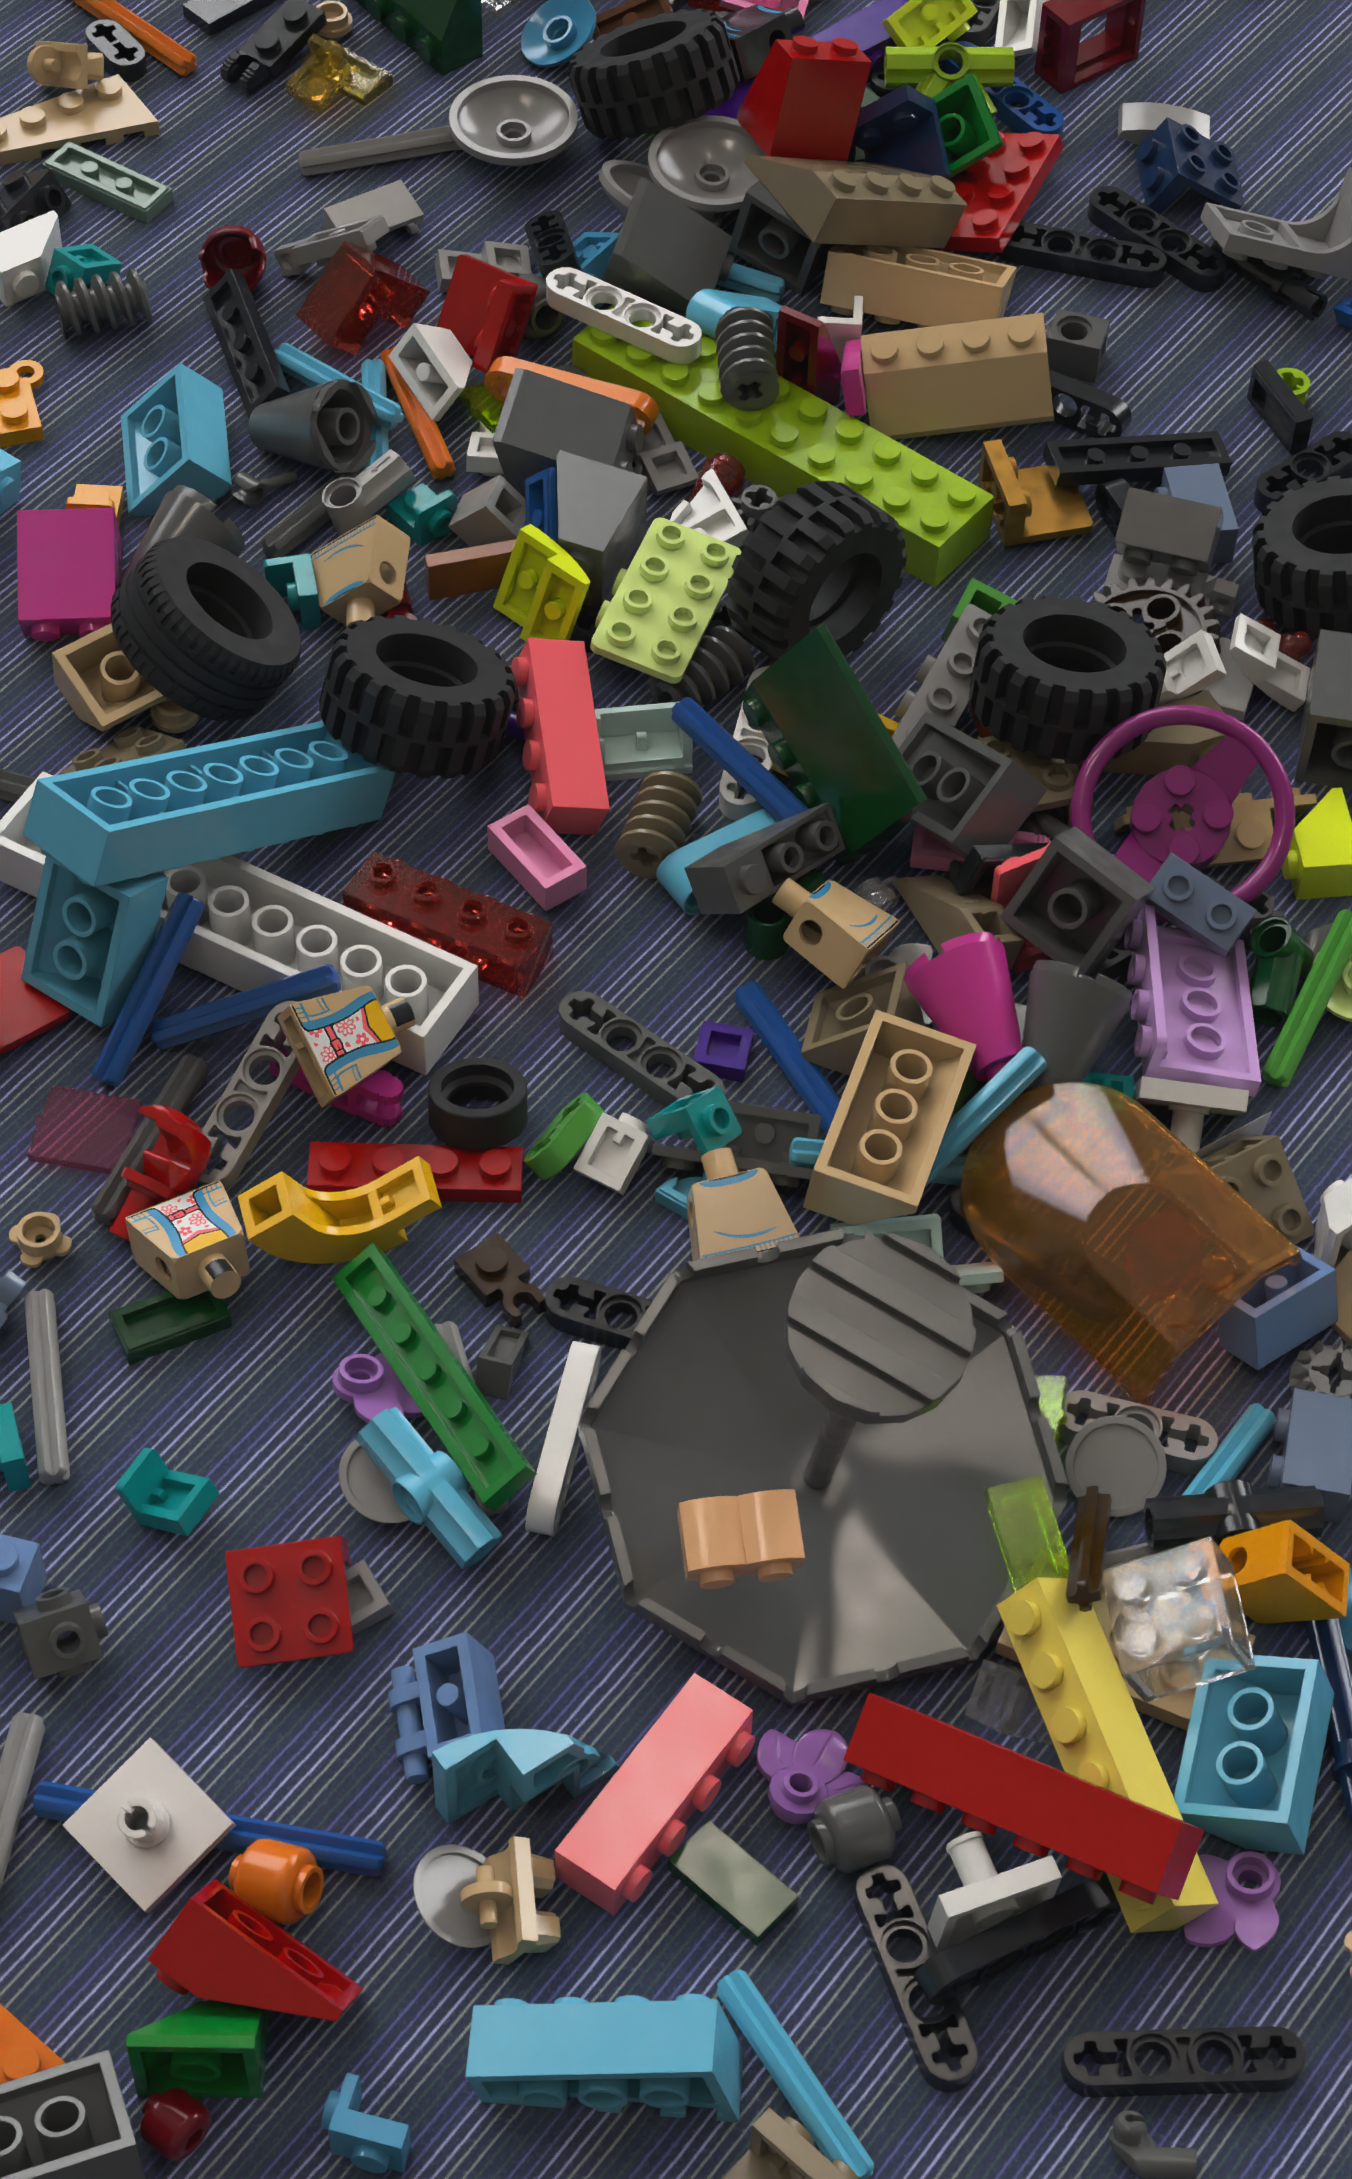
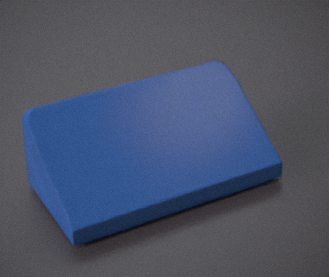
(542, 502)

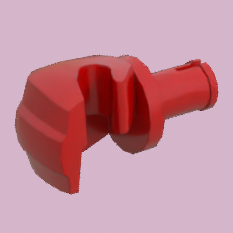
(169, 1169)

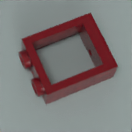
(1066, 61)

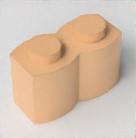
(740, 1537)

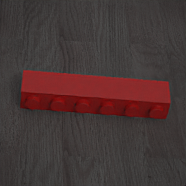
(1024, 1797)

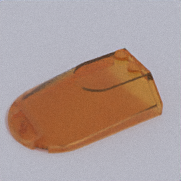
(1113, 1227)

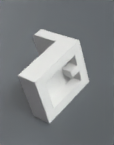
(615, 1151)

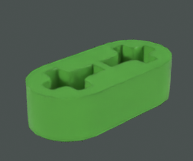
(563, 1136)

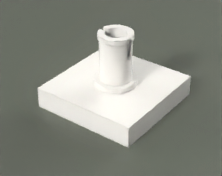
(1190, 1104)
(149, 1825)
(985, 1894)

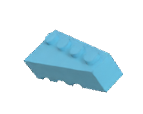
(607, 2054)

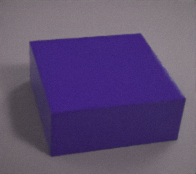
(724, 1050)

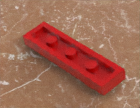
(457, 1172)

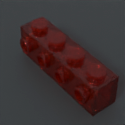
(499, 939)

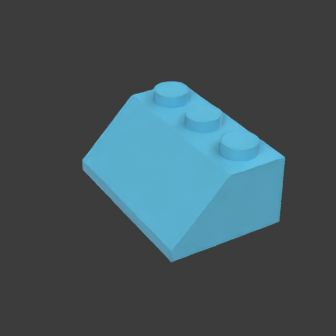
(175, 439)
(91, 939)
(1257, 1754)

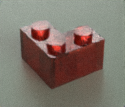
(356, 293)

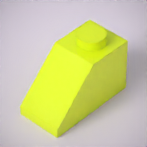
(1322, 851)

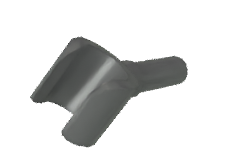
(255, 490)

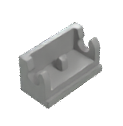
(390, 201)

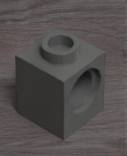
(1077, 344)

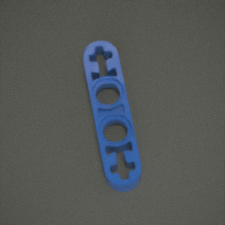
(1034, 117)

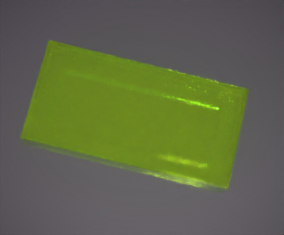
(1027, 1531)

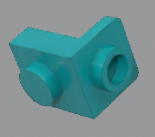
(164, 1496)

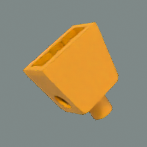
(1287, 1574)

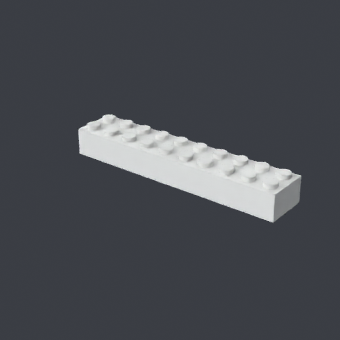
(270, 929)

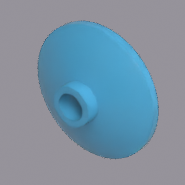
(558, 31)

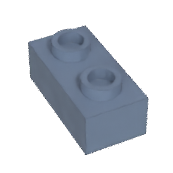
(1199, 905)

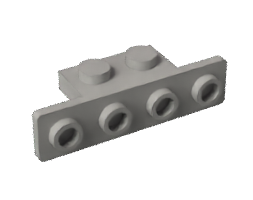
(944, 679)

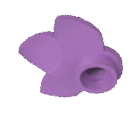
(372, 1387)
(803, 1771)
(1240, 1910)

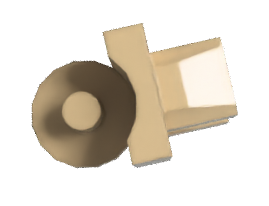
(64, 64)
(507, 1901)

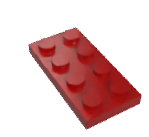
(1001, 190)

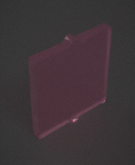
(83, 1129)

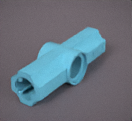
(429, 1487)

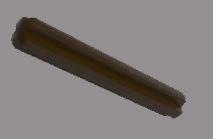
(1089, 1549)

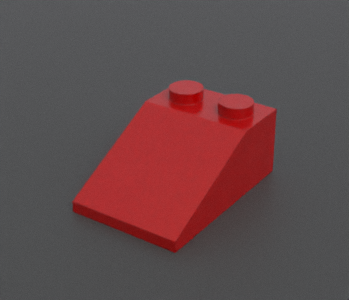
(241, 1957)

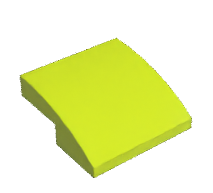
(541, 587)

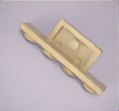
(1249, 830)

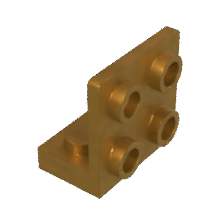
(1027, 500)

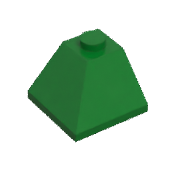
(966, 124)
(204, 2049)

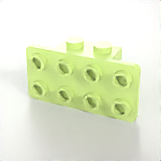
(664, 600)

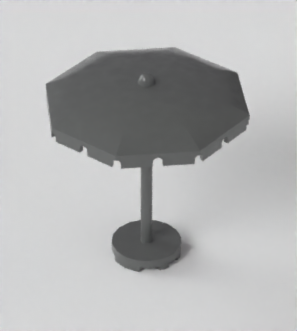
(869, 1395)

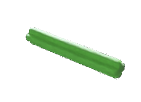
(1310, 1002)

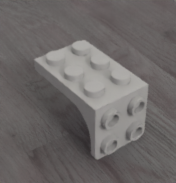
(1316, 245)

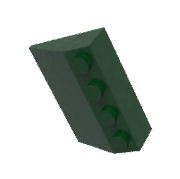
(439, 31)
(833, 744)

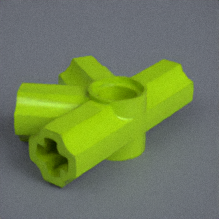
(920, 67)

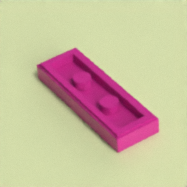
(853, 378)

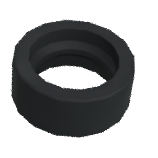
(477, 1127)

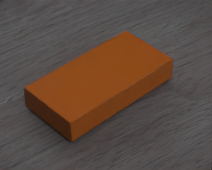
(467, 569)

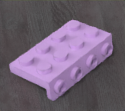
(1191, 1008)

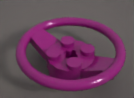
(1200, 791)

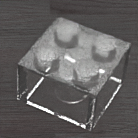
(1177, 1620)

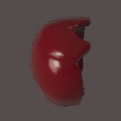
(236, 249)

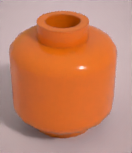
(277, 1880)

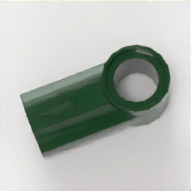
(768, 923)
(1278, 966)

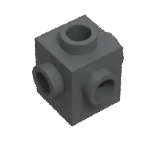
(42, 1637)

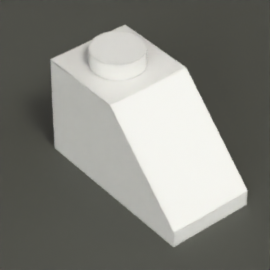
(27, 256)
(432, 366)

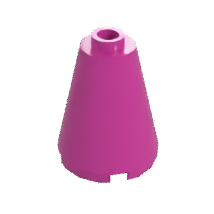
(970, 998)

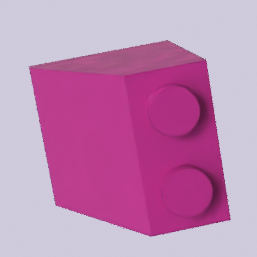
(67, 570)

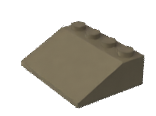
(862, 201)

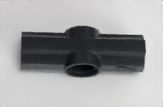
(1229, 1510)

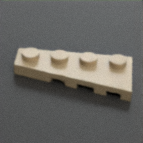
(79, 116)

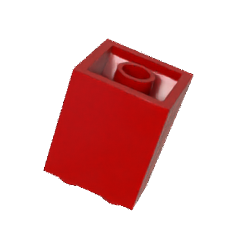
(807, 98)

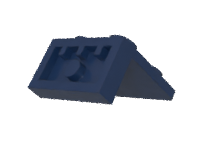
(903, 133)

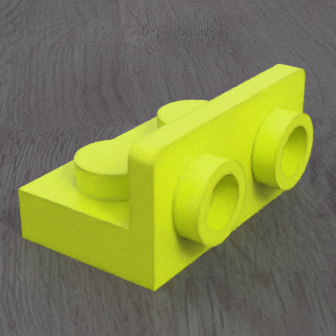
(929, 22)

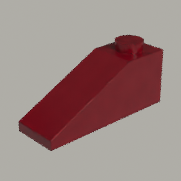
(807, 355)

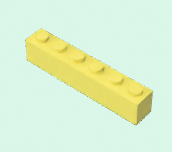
(1096, 1726)

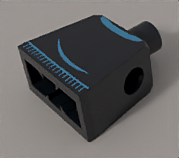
(754, 32)

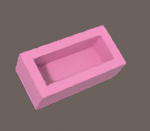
(537, 857)

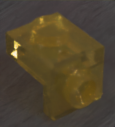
(321, 75)

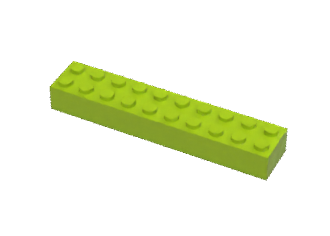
(802, 443)

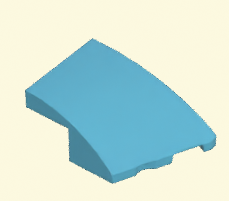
(515, 1766)

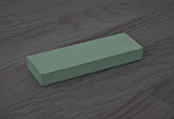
(109, 182)

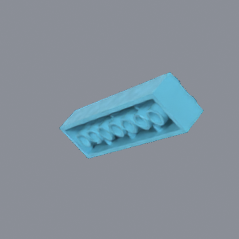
(203, 803)

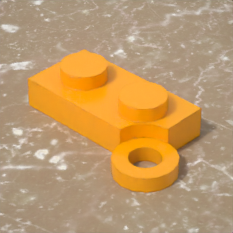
(18, 409)

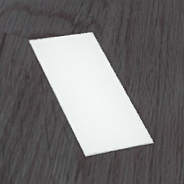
(1253, 1128)

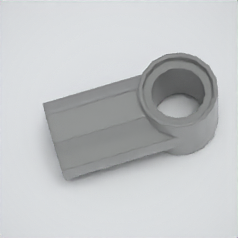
(358, 499)

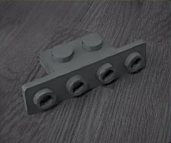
(762, 1144)

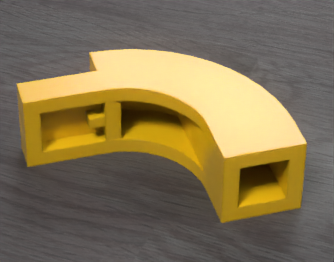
(337, 1225)

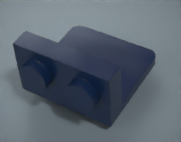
(1182, 158)

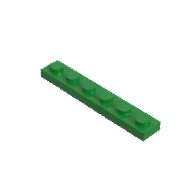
(434, 1377)

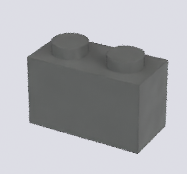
(1168, 532)

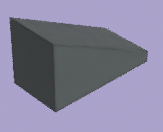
(500, 1361)

